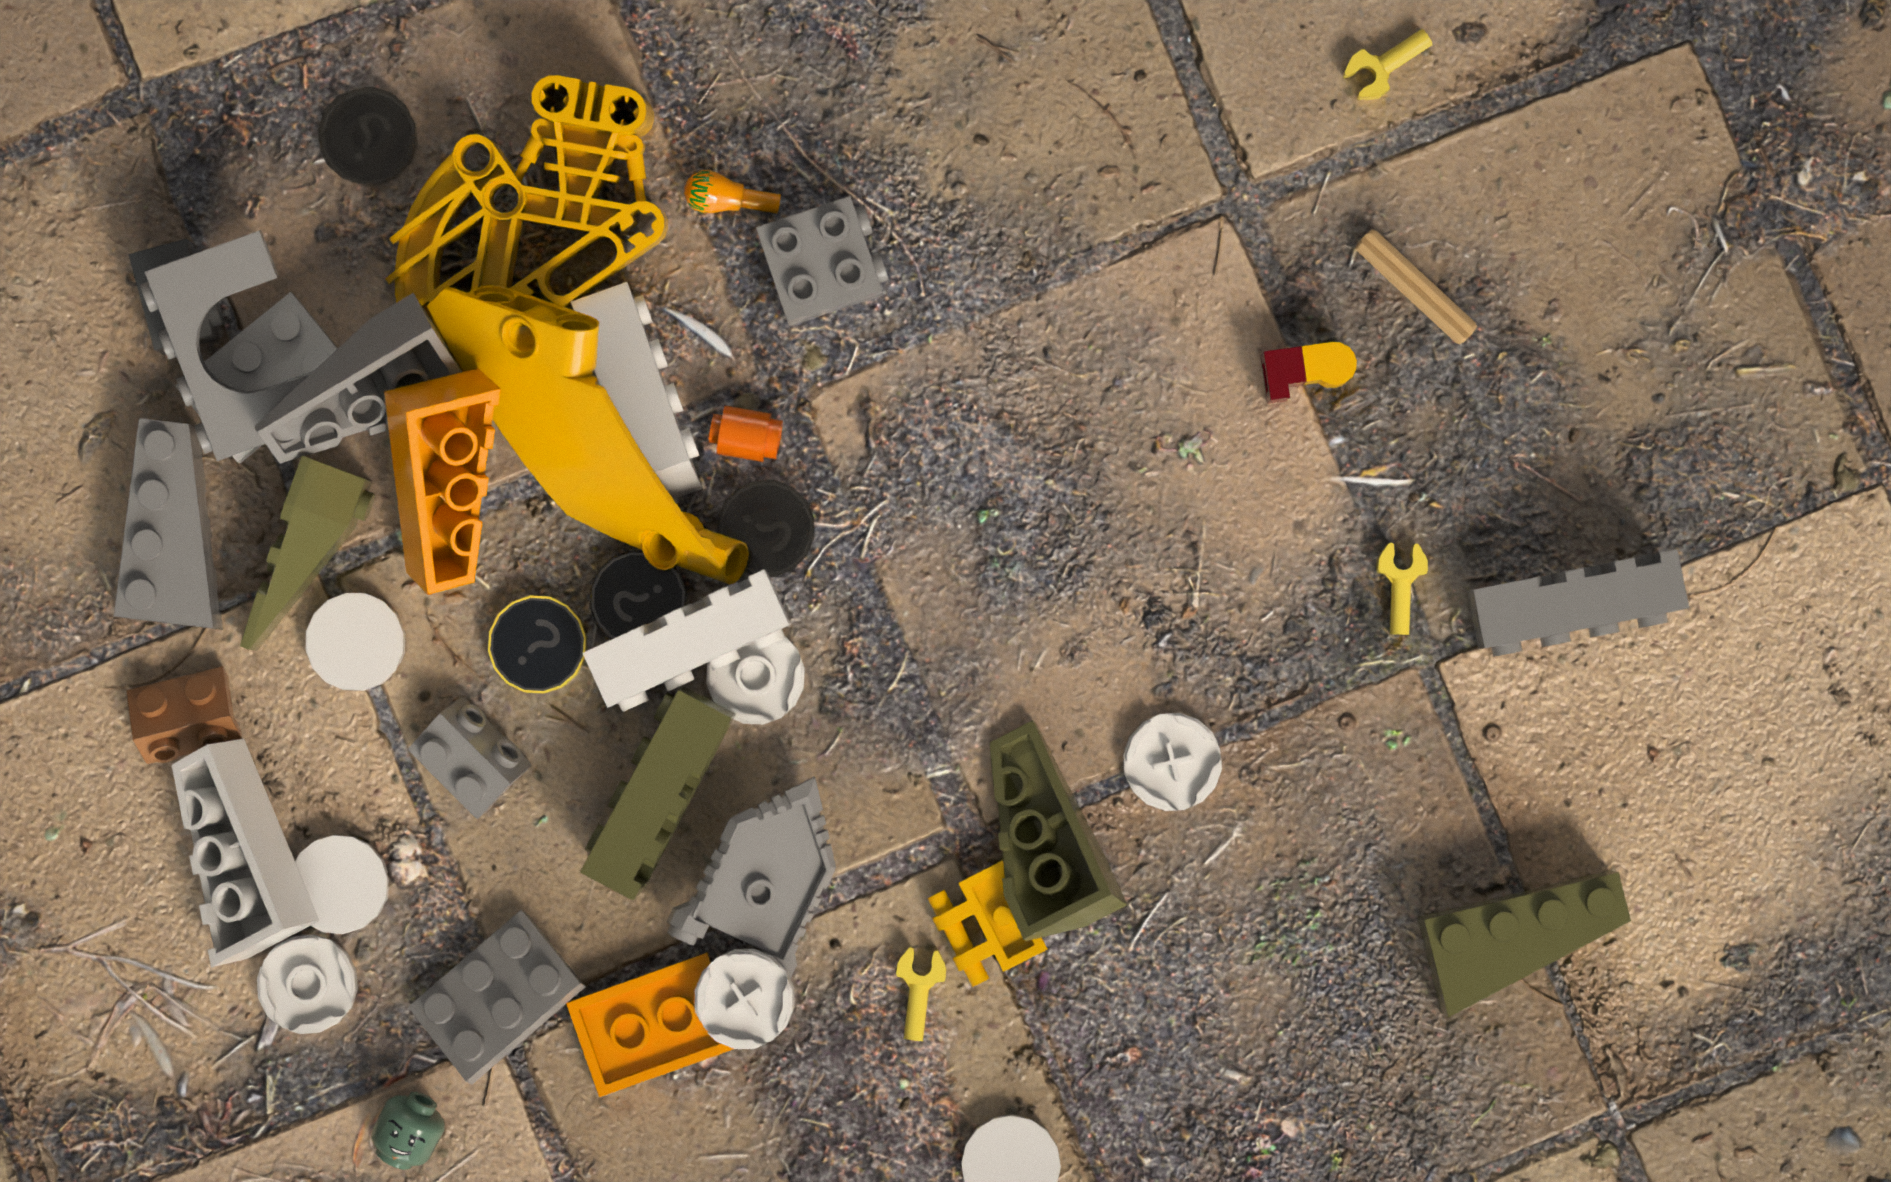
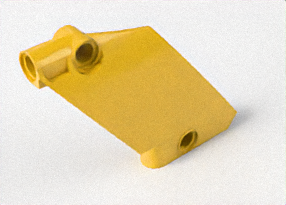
(570, 427)

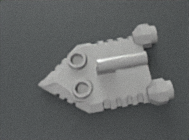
(764, 876)

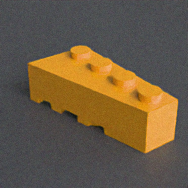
(439, 466)

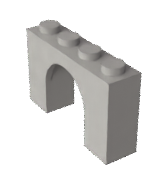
(184, 296)

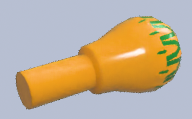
(713, 193)

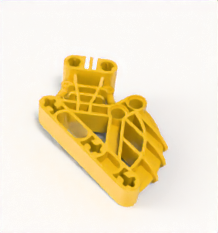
(586, 145)

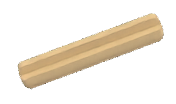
(1416, 286)

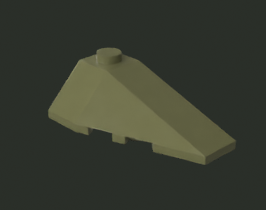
(320, 517)
(1050, 855)

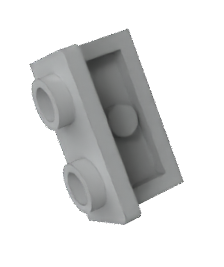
(469, 756)

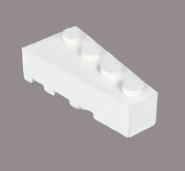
(632, 377)
(687, 639)
(240, 854)

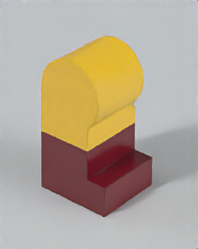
(1322, 363)

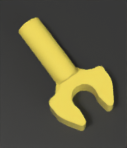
(1386, 63)
(1401, 584)
(918, 991)

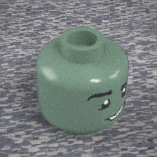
(407, 1130)

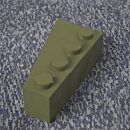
(658, 792)
(1506, 938)

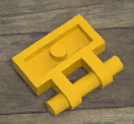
(988, 904)

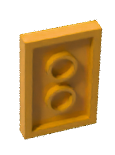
(643, 1027)

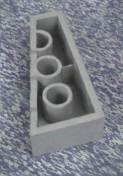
(167, 533)
(1578, 600)

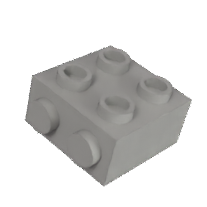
(822, 260)

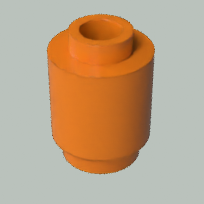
(746, 434)

